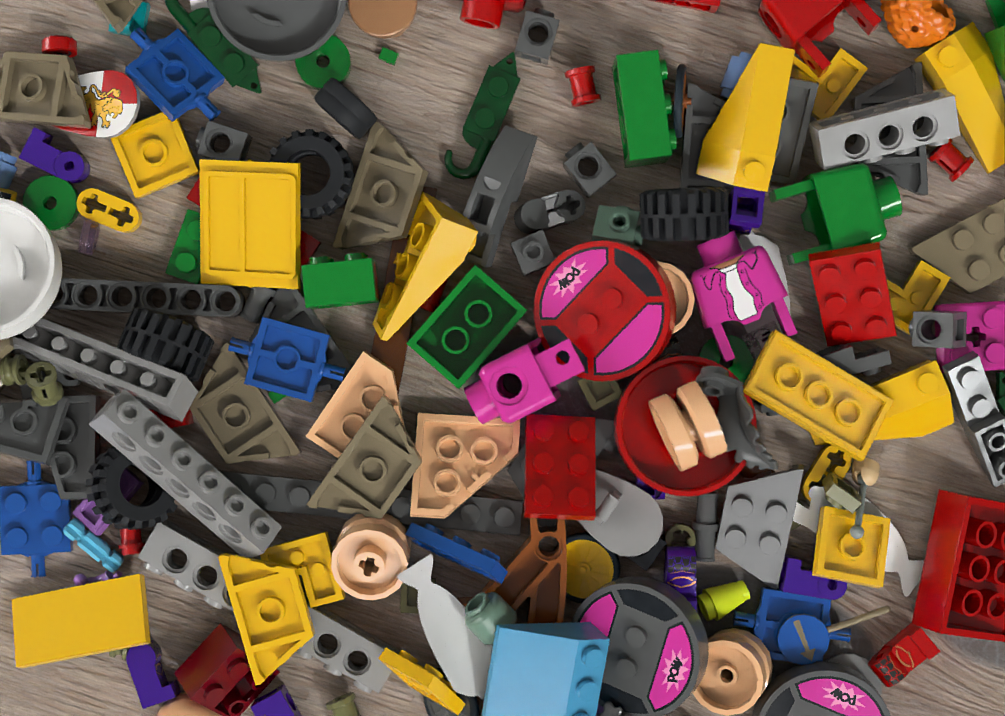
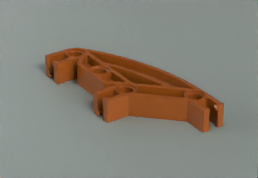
(534, 575)

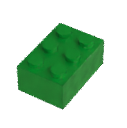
(643, 108)
(467, 327)

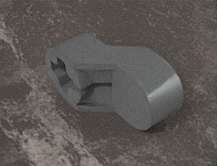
(565, 207)

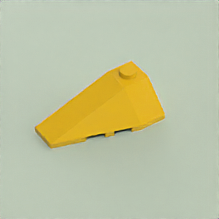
(968, 71)
(747, 130)
(433, 252)
(919, 403)

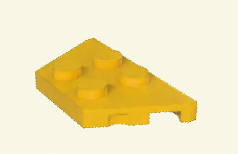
(268, 611)

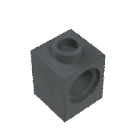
(535, 51)
(239, 142)
(590, 184)
(532, 253)
(952, 326)

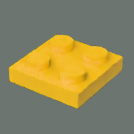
(155, 154)
(850, 559)
(422, 679)

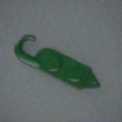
(231, 62)
(487, 115)

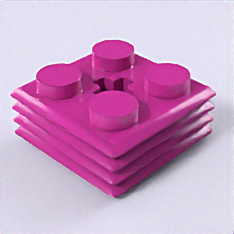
(989, 323)

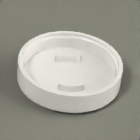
(27, 268)

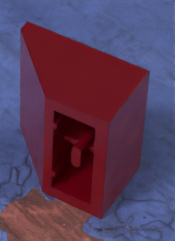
(220, 674)

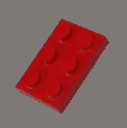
(853, 294)
(560, 467)

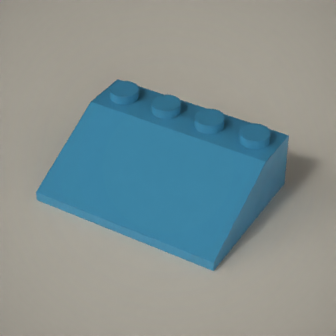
(545, 670)

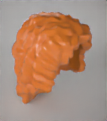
(918, 21)

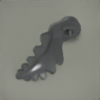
(735, 417)

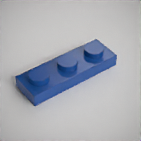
(457, 551)

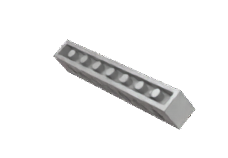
(158, 559)

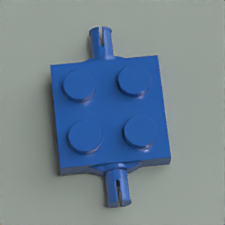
(174, 74)
(287, 359)
(34, 519)
(776, 608)

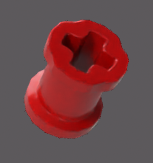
(583, 86)
(950, 160)

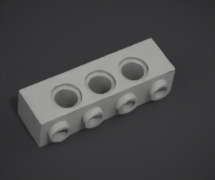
(939, 125)

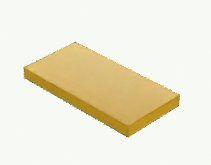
(817, 395)
(80, 621)

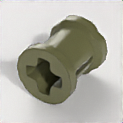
(36, 381)
(343, 705)

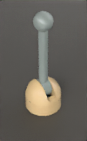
(863, 474)

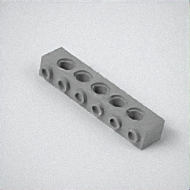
(107, 367)
(185, 475)

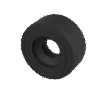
(345, 108)

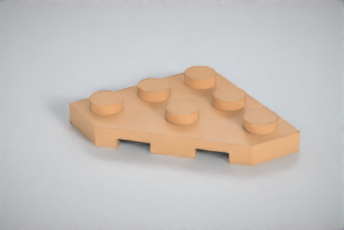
(353, 403)
(458, 460)

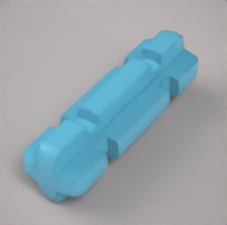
(93, 545)

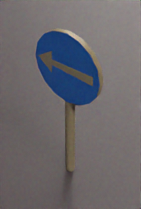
(806, 639)

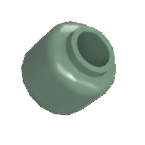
(485, 612)

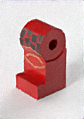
(902, 655)

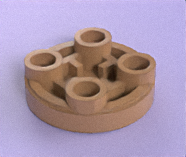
(383, 17)

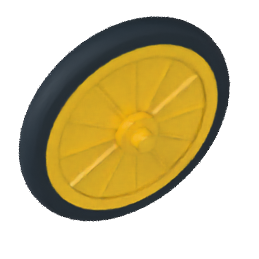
(588, 566)

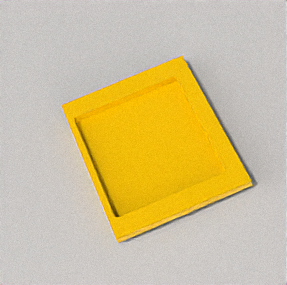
(250, 223)

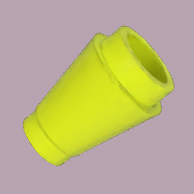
(722, 599)

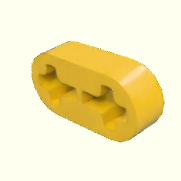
(106, 218)
(819, 468)

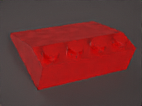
(964, 569)

